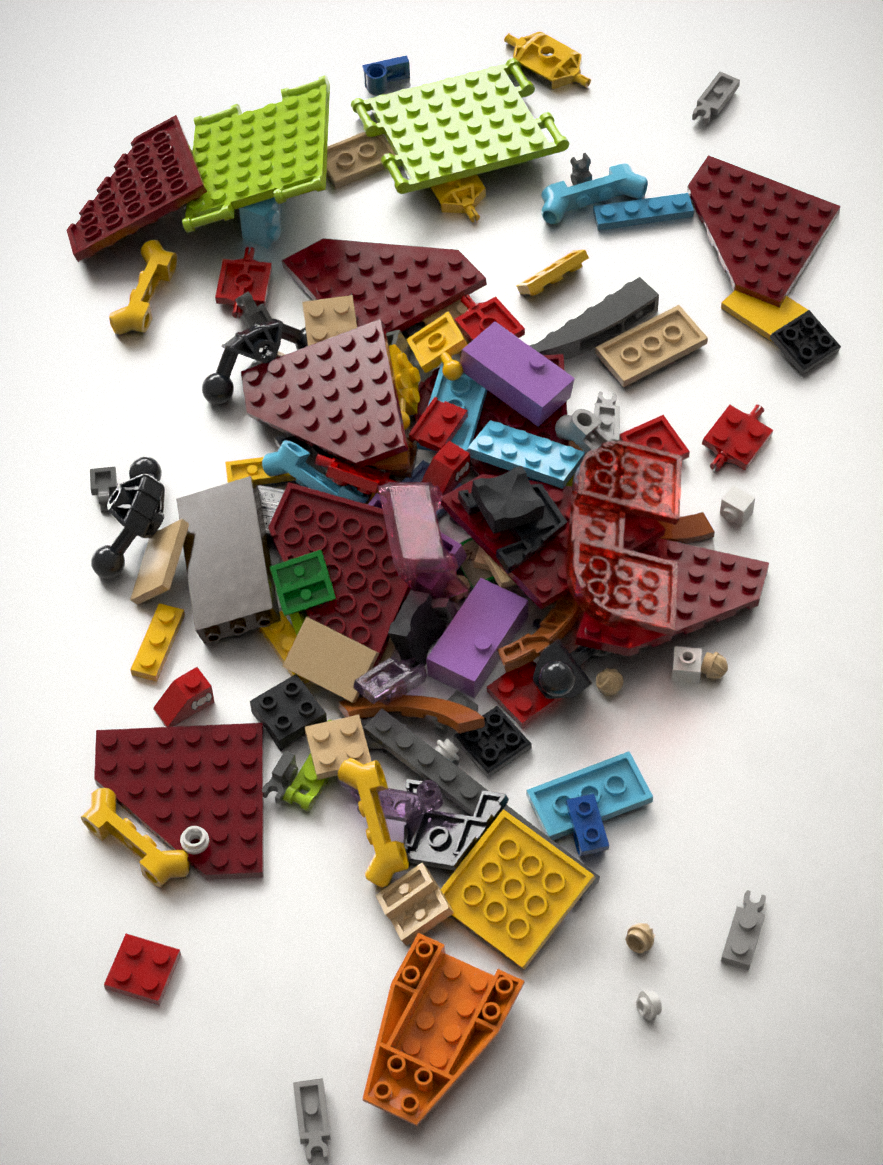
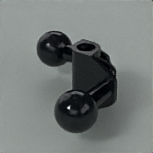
(258, 343)
(137, 507)
(560, 673)

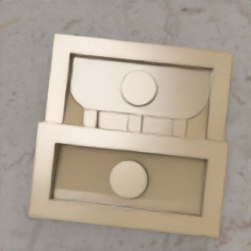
(414, 903)

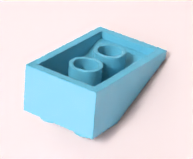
(261, 222)

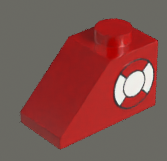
(448, 467)
(184, 698)

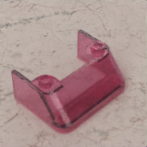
(417, 540)

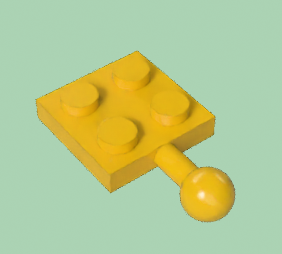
(437, 345)
(406, 383)

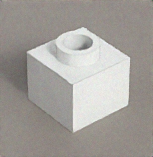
(737, 506)
(686, 664)

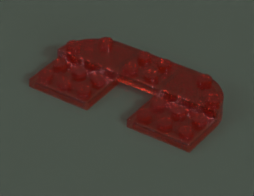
(601, 575)

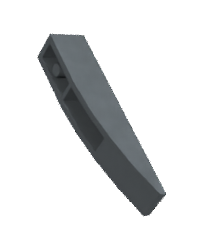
(603, 321)

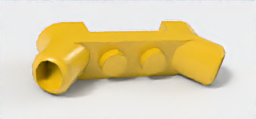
(138, 314)
(389, 856)
(154, 864)

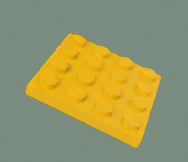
(515, 889)

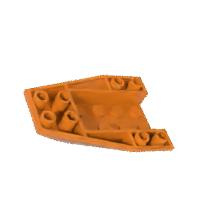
(434, 1028)

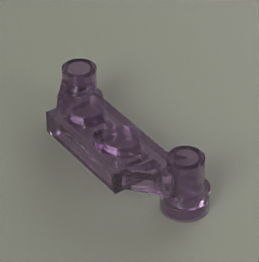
(405, 805)

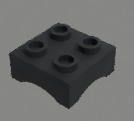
(507, 500)
(415, 628)
(287, 711)

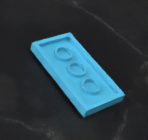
(465, 394)
(514, 448)
(614, 782)

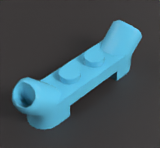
(620, 181)
(292, 460)

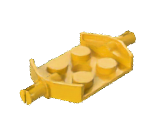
(560, 68)
(461, 196)

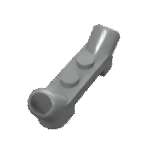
(582, 429)

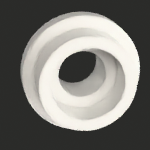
(447, 749)
(191, 833)
(648, 1004)

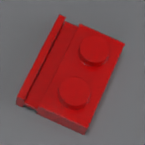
(438, 424)

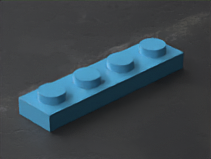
(643, 211)

